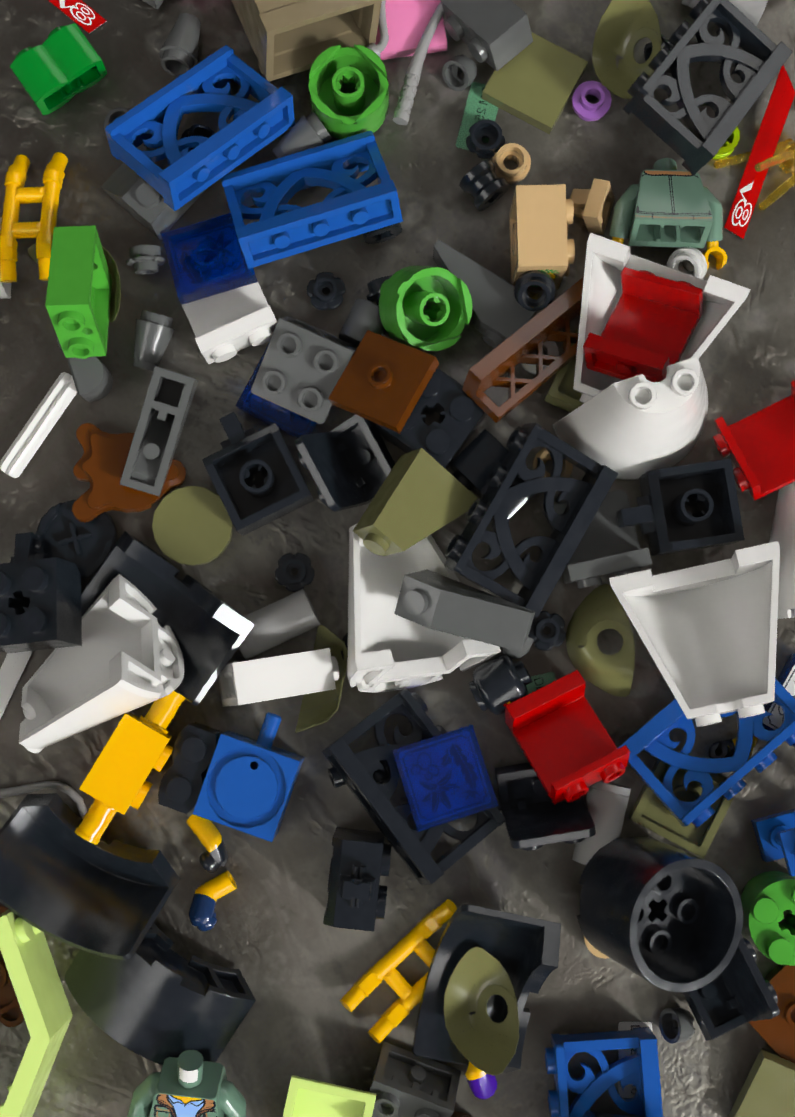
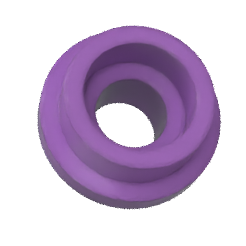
(589, 111)

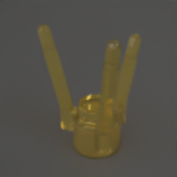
(785, 159)

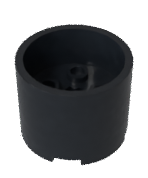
(660, 912)

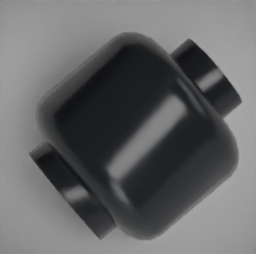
(499, 683)

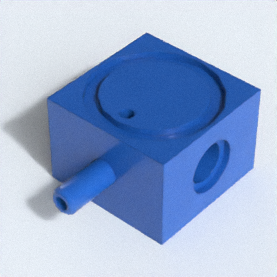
(249, 782)

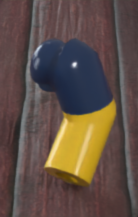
(205, 897)

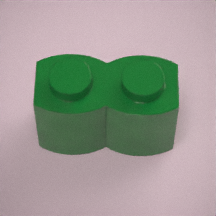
(58, 68)

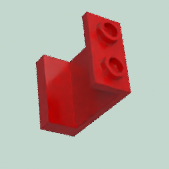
(646, 327)
(761, 447)
(565, 739)

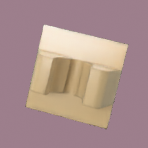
(594, 205)

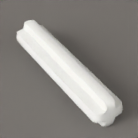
(38, 426)

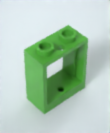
(79, 291)

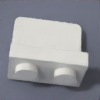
(231, 322)

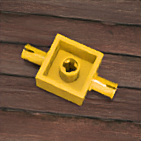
(125, 763)

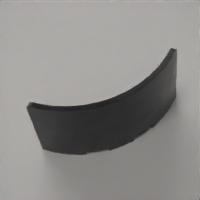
(201, 622)
(77, 890)
(522, 945)
(160, 999)

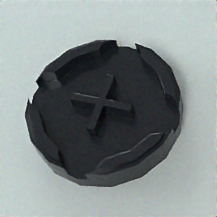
(77, 541)

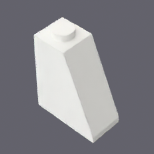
(278, 677)

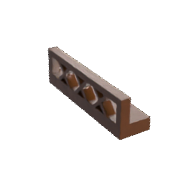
(518, 349)

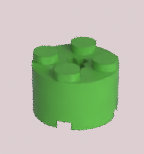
(349, 90)
(427, 328)
(763, 906)

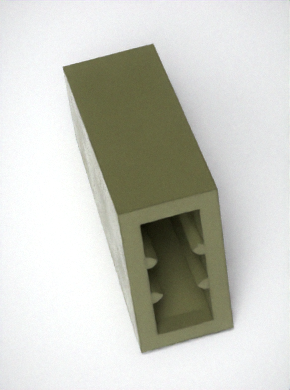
(412, 504)

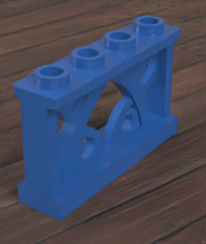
(212, 157)
(295, 229)
(655, 740)
(636, 1069)

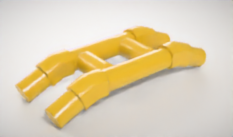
(41, 230)
(386, 970)

